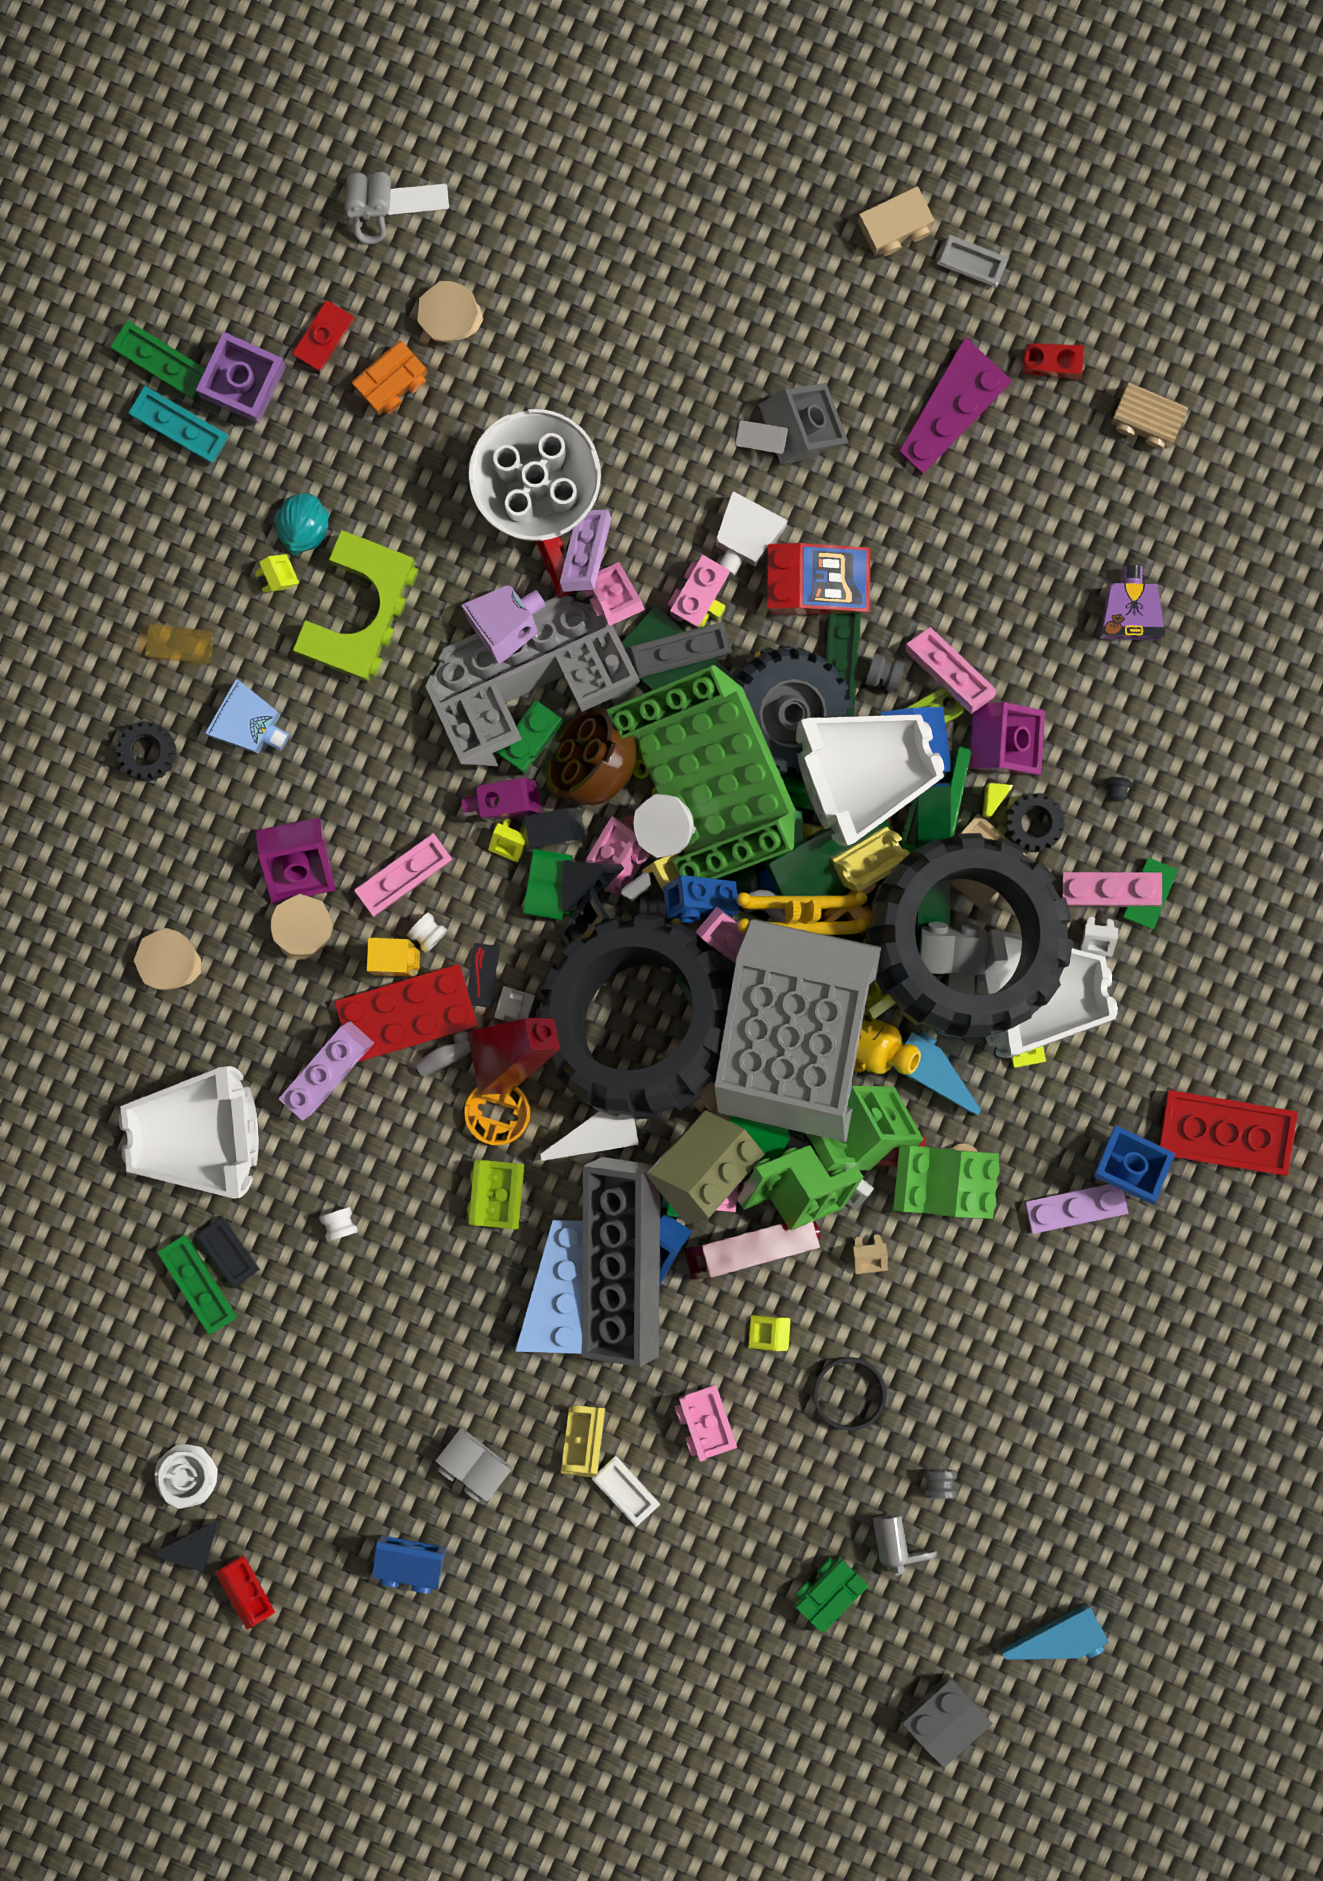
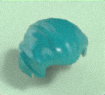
(301, 523)

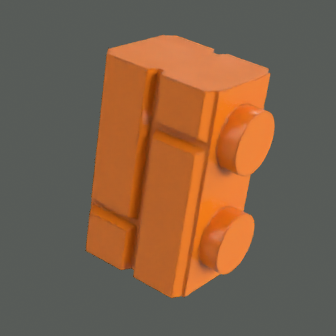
(390, 379)

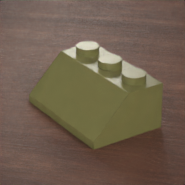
(704, 1166)

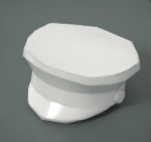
(663, 825)
(185, 1476)

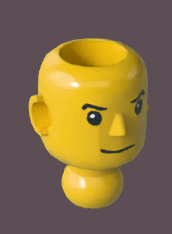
(882, 1048)

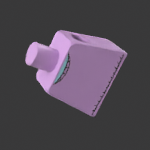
(503, 620)

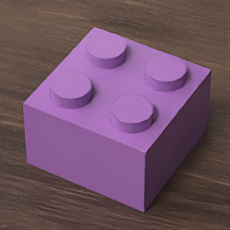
(241, 378)

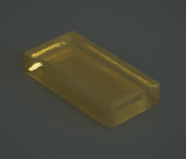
(179, 644)

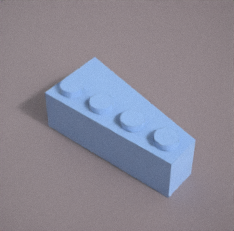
(555, 1305)

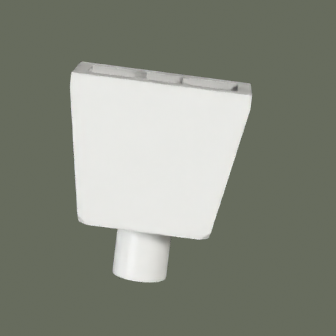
(747, 532)

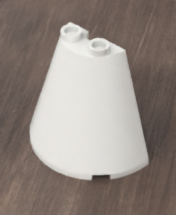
(865, 769)
(1075, 1007)
(195, 1134)

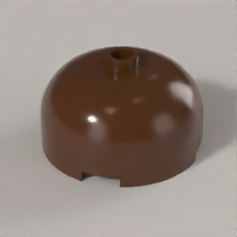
(594, 772)

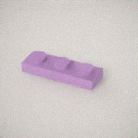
(585, 552)
(1075, 1208)

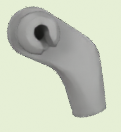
(445, 1055)

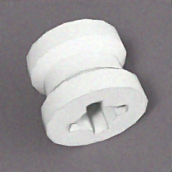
(427, 932)
(338, 1224)

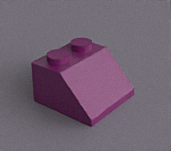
(1007, 739)
(295, 860)

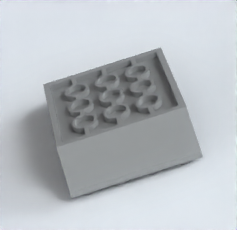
(794, 1029)

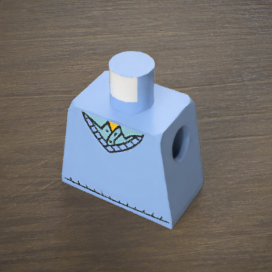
(247, 721)

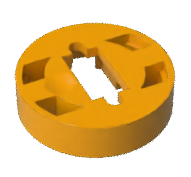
(492, 1127)

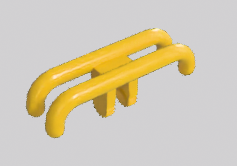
(805, 911)

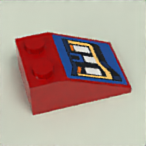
(818, 579)

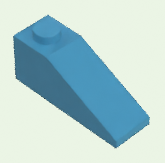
(938, 1074)
(1067, 1637)

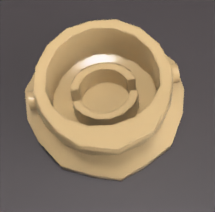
(449, 312)
(301, 926)
(167, 960)

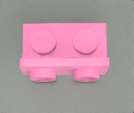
(620, 846)

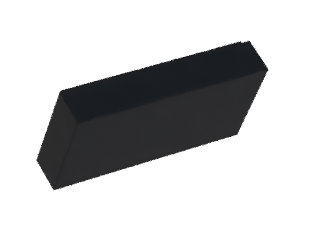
(228, 1252)

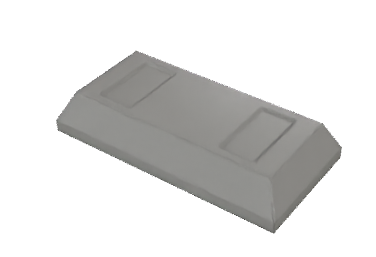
(972, 260)
(636, 888)

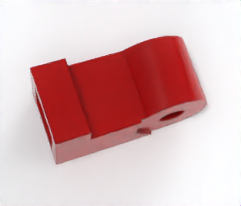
(1054, 360)

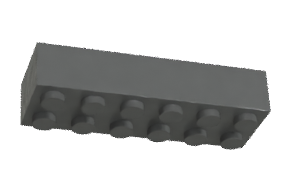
(620, 1263)

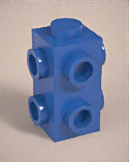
(697, 897)

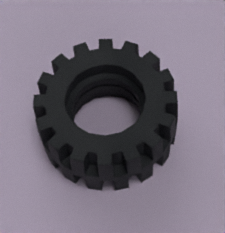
(146, 730)
(1052, 811)

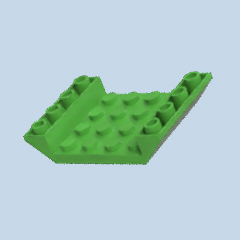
(714, 758)

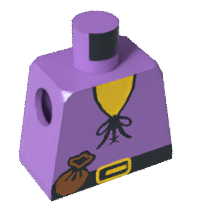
(1132, 609)

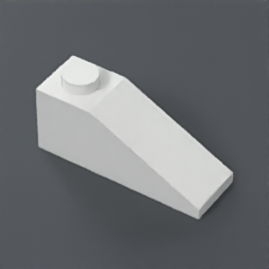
(594, 1135)

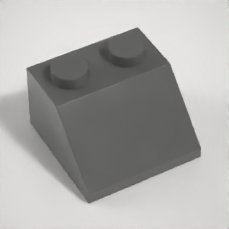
(810, 421)
(945, 1720)

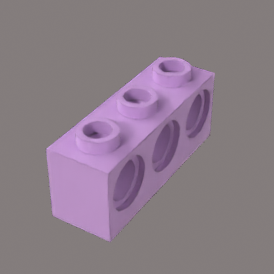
(326, 1070)

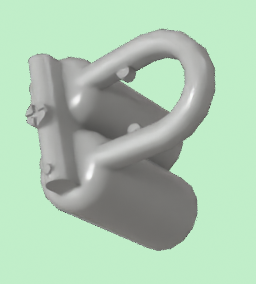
(368, 199)
(892, 1544)

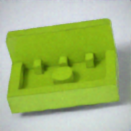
(495, 1194)

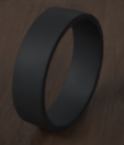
(876, 1414)

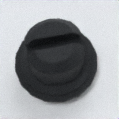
(1118, 788)

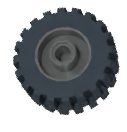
(786, 688)

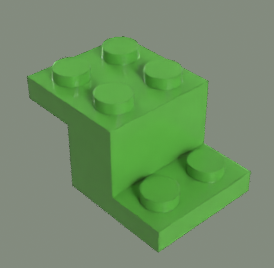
(875, 1127)
(946, 1182)
(799, 1187)

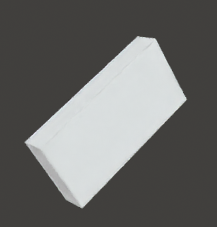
(626, 1491)

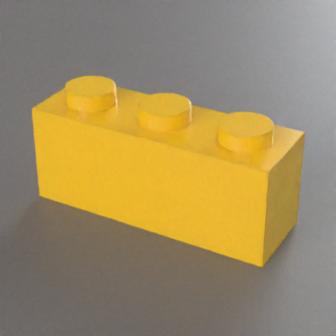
(392, 957)

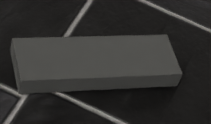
(681, 650)

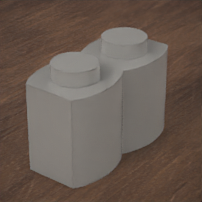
(954, 949)
(473, 1465)

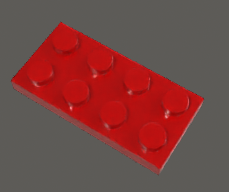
(410, 1011)
(1228, 1132)

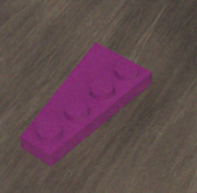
(959, 399)

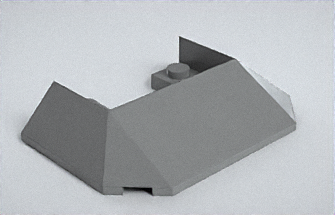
(569, 642)

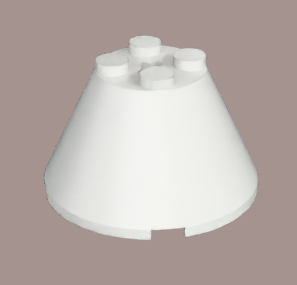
(528, 449)

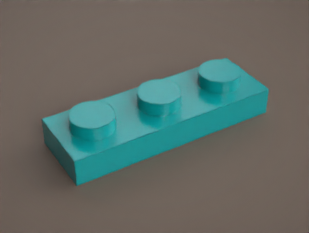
(178, 425)

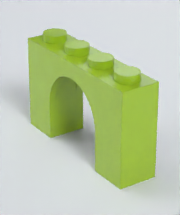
(359, 652)

